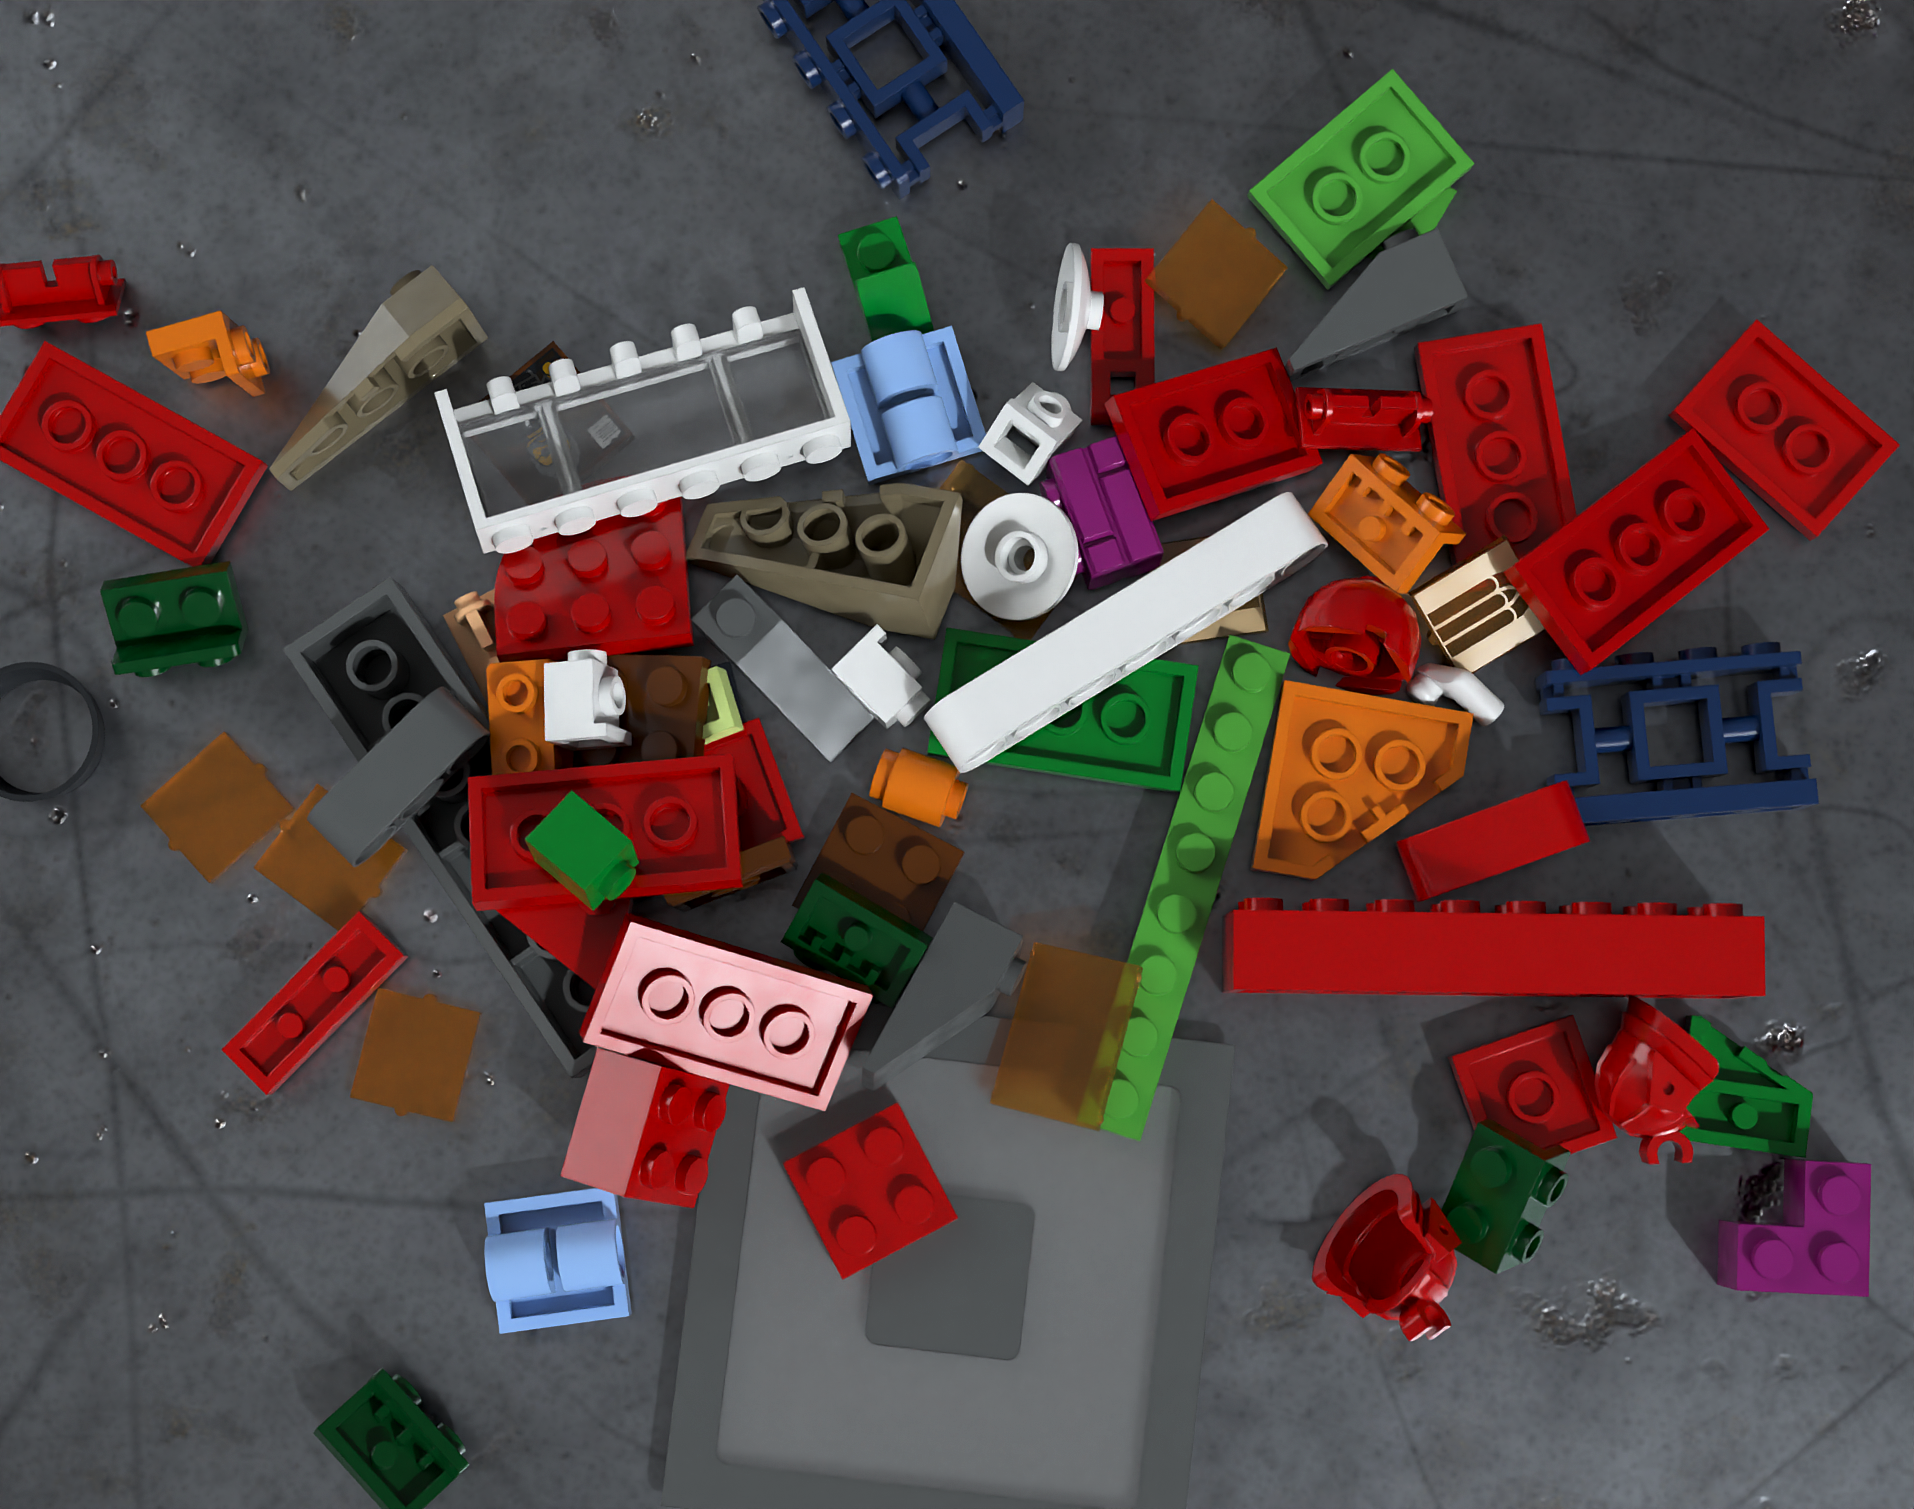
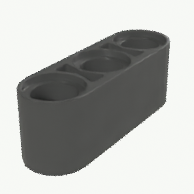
(398, 776)

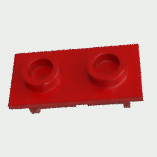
(83, 291)
(1361, 418)

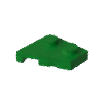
(1748, 1100)

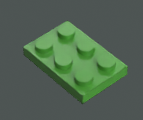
(1360, 179)

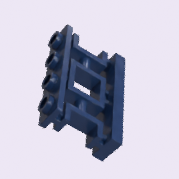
(845, 81)
(1680, 785)

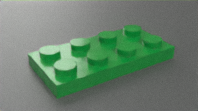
(1120, 736)

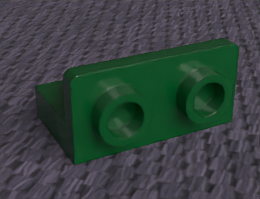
(175, 619)
(855, 939)

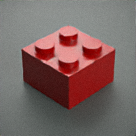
(645, 1130)

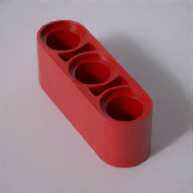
(1493, 841)

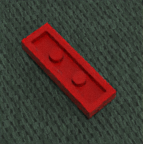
(314, 1003)

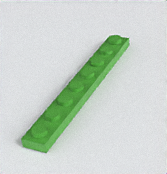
(1192, 870)

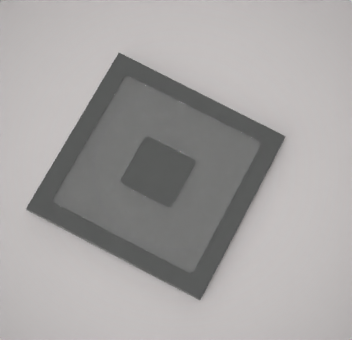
(987, 1366)

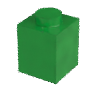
(583, 851)

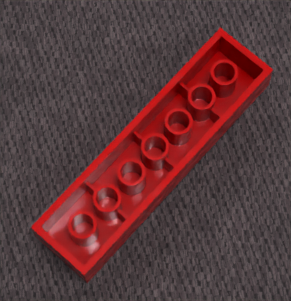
(1500, 953)

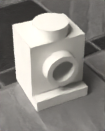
(1042, 419)
(883, 680)
(584, 702)

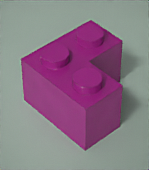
(1817, 1246)

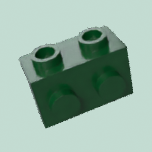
(1503, 1196)
(393, 1444)

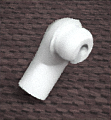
(1457, 684)

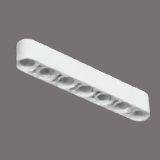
(1125, 632)

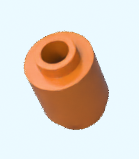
(918, 786)

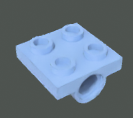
(909, 403)
(556, 1259)

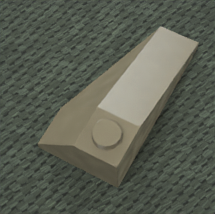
(397, 355)
(858, 556)

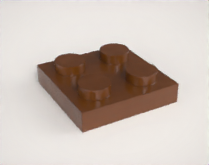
(662, 709)
(886, 861)

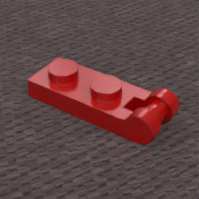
(1126, 330)

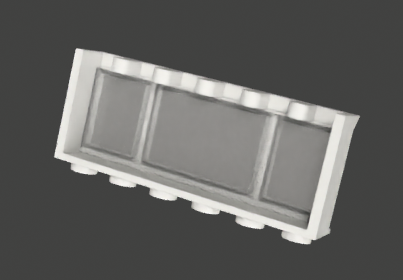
(646, 427)

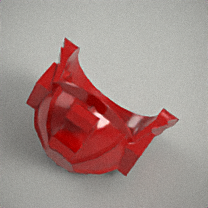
(1651, 1079)
(1391, 1257)

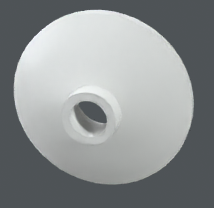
(1074, 307)
(996, 550)

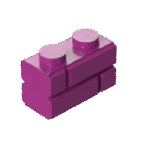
(1105, 511)

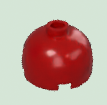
(1359, 632)

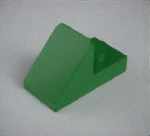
(885, 279)

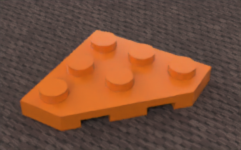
(1348, 772)

